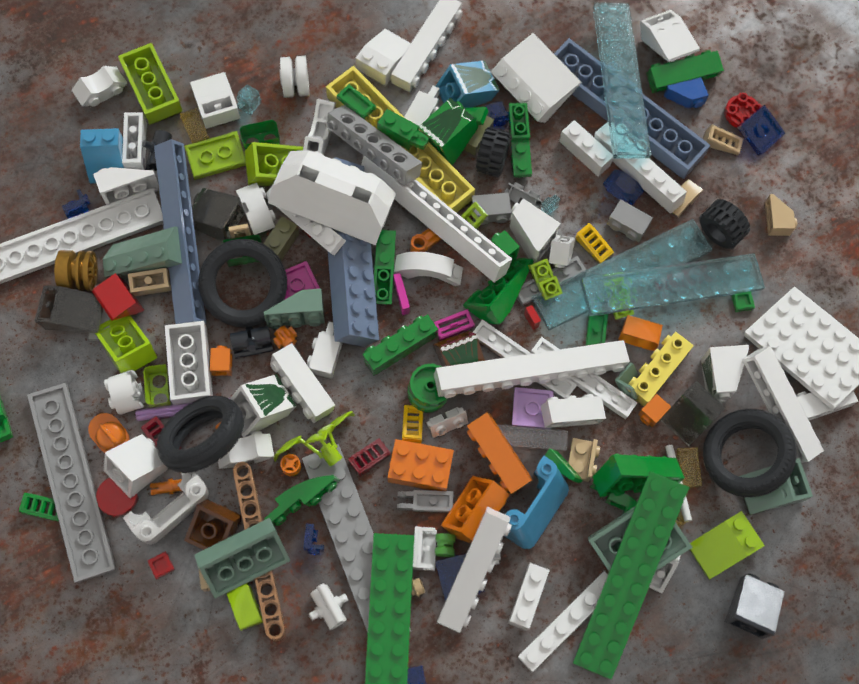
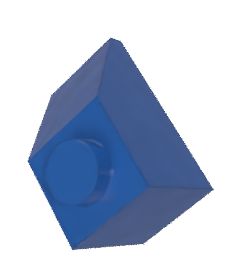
(688, 93)

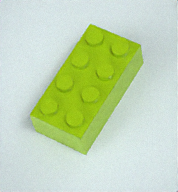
(150, 83)

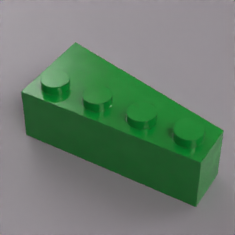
(631, 471)

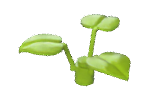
(328, 451)

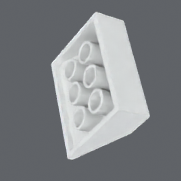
(536, 77)

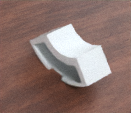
(99, 86)
(256, 209)
(249, 448)

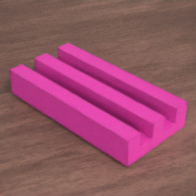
(401, 294)
(471, 325)

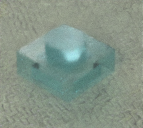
(550, 204)

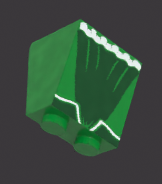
(450, 129)

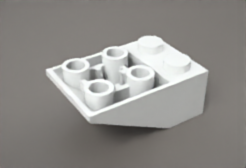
(668, 36)
(215, 100)

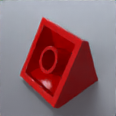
(116, 298)

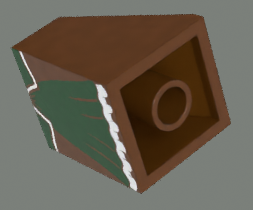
(459, 349)

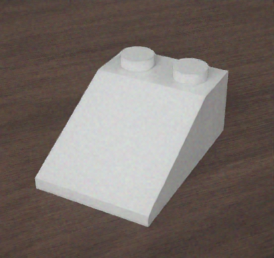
(381, 56)
(122, 183)

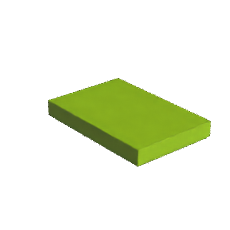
(215, 155)

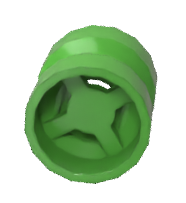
(445, 545)

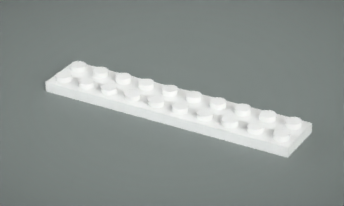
(79, 233)

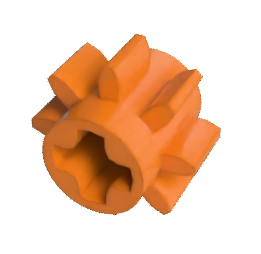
(285, 336)

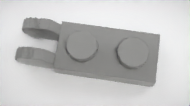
(427, 501)

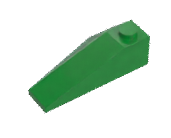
(499, 297)

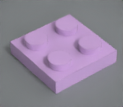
(528, 407)

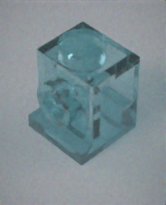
(246, 97)

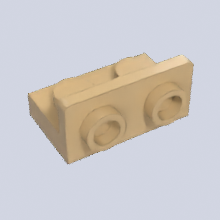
(582, 457)

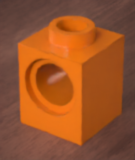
(221, 361)
(654, 411)

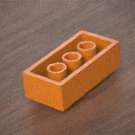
(499, 452)

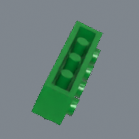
(691, 67)
(400, 345)

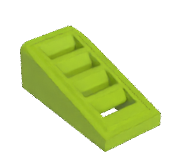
(469, 211)

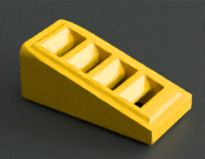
(593, 234)
(412, 436)

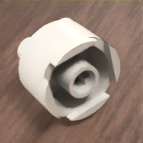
(125, 392)

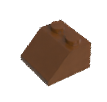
(211, 525)

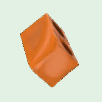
(641, 333)

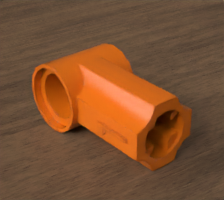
(426, 239)

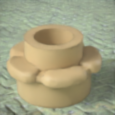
(417, 587)

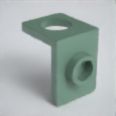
(624, 378)

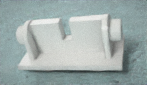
(455, 419)

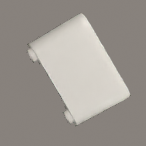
(154, 529)

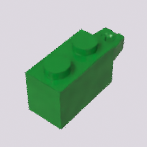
(401, 131)

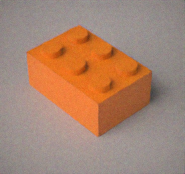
(420, 466)
(471, 505)

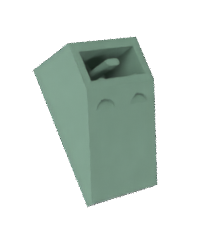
(297, 310)
(793, 491)

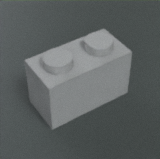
(495, 205)
(629, 221)

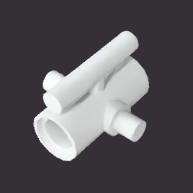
(328, 606)

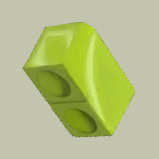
(149, 373)
(245, 607)

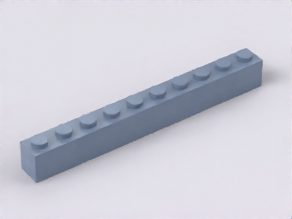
(177, 212)

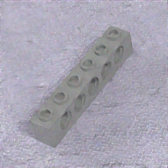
(374, 145)

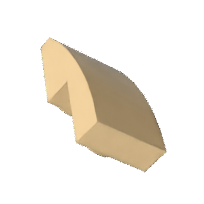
(693, 192)

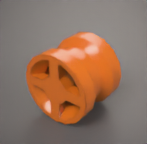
(288, 462)

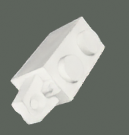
(423, 106)
(325, 353)

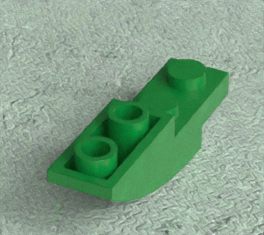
(519, 140)
(384, 267)
(306, 492)

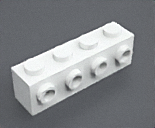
(302, 383)

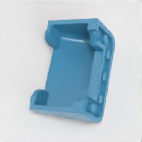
(553, 489)

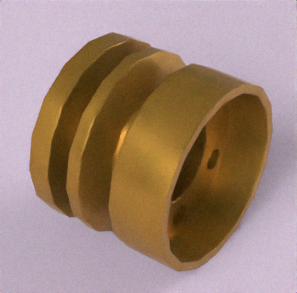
(76, 270)

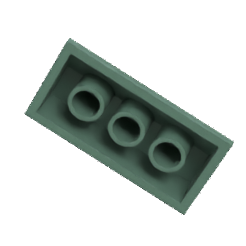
(143, 253)
(241, 558)

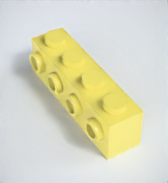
(660, 368)

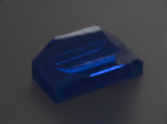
(623, 187)

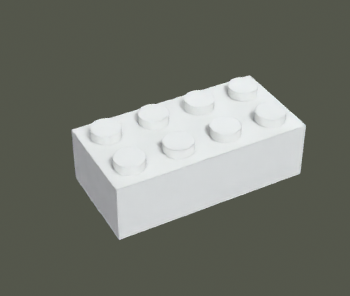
(188, 362)

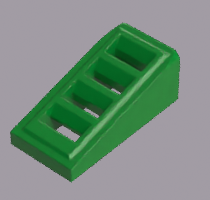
(563, 466)
(27, 497)

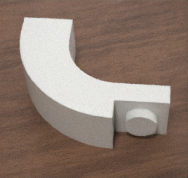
(319, 134)
(428, 264)

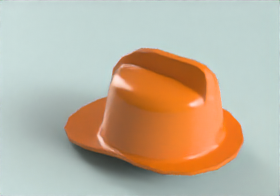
(107, 432)

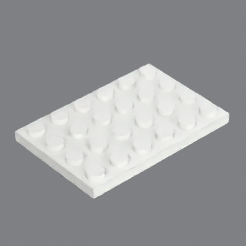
(810, 346)

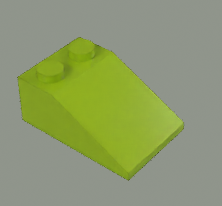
(265, 161)
(125, 344)
(725, 545)

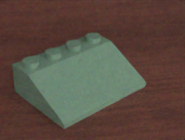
(608, 539)

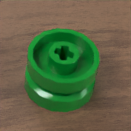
(423, 390)

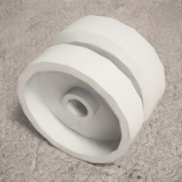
(294, 76)

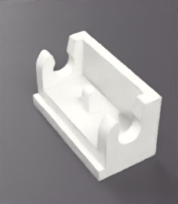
(424, 548)

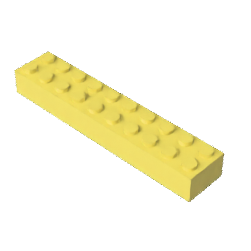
(436, 171)

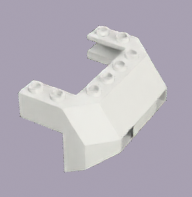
(333, 194)

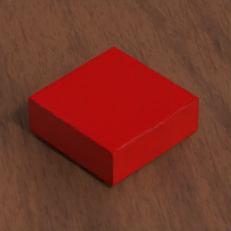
(532, 317)
(161, 565)

